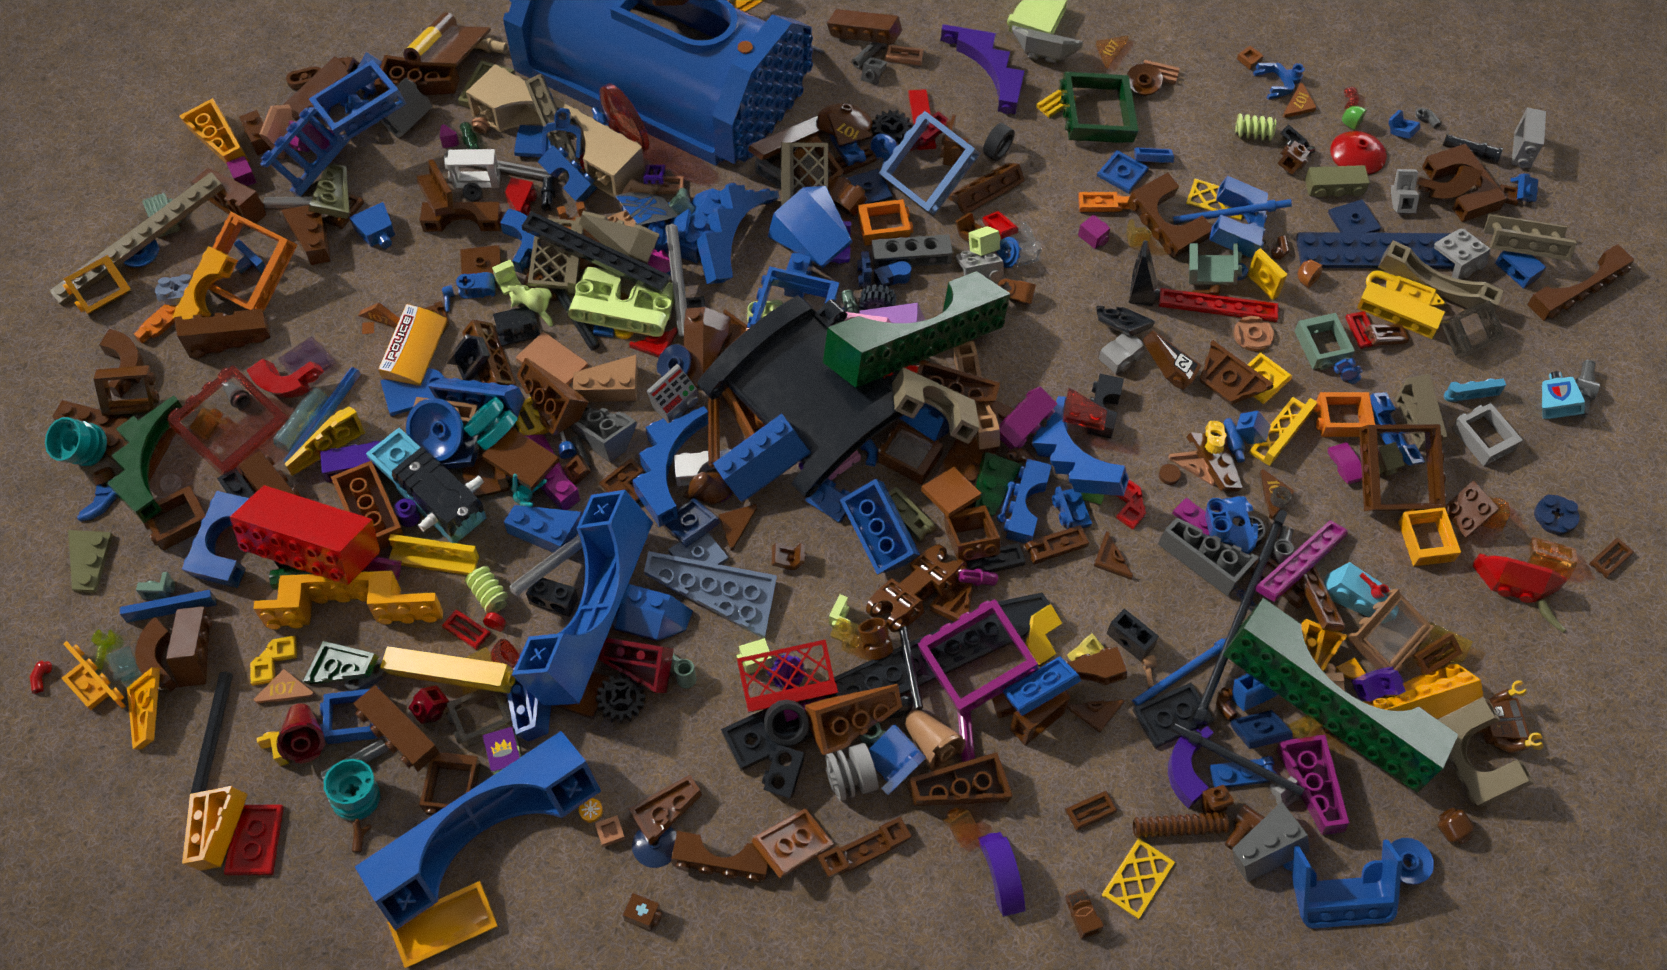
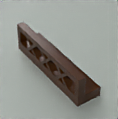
(987, 187)
(436, 190)
(490, 370)

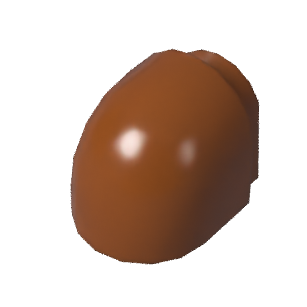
(1309, 273)

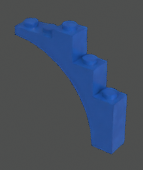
(716, 243)
(656, 461)
(1084, 471)

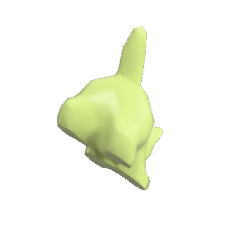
(534, 298)

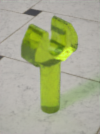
(102, 646)

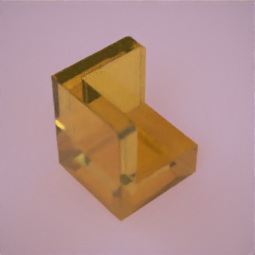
(1137, 235)

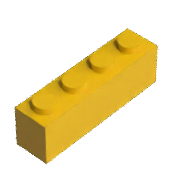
(1400, 310)

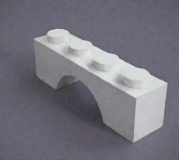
(690, 465)

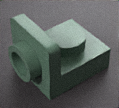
(155, 590)

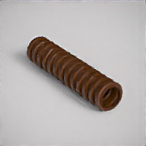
(1181, 825)

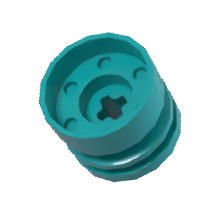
(75, 441)
(351, 777)

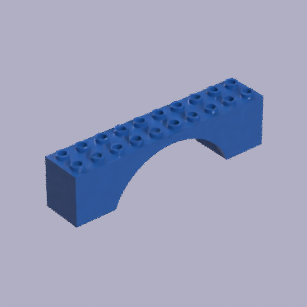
(612, 538)
(409, 870)

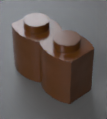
(846, 195)

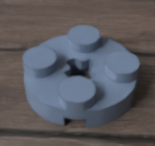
(172, 288)

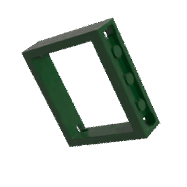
(1093, 132)

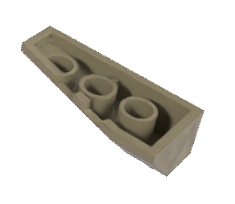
(632, 241)

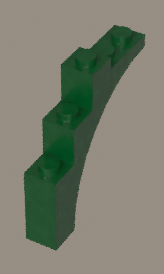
(135, 458)

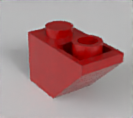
(520, 195)

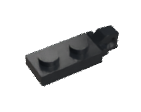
(1009, 557)

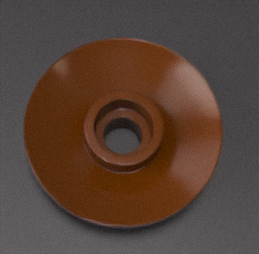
(1145, 73)

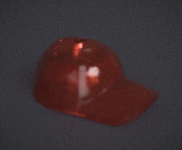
(505, 653)

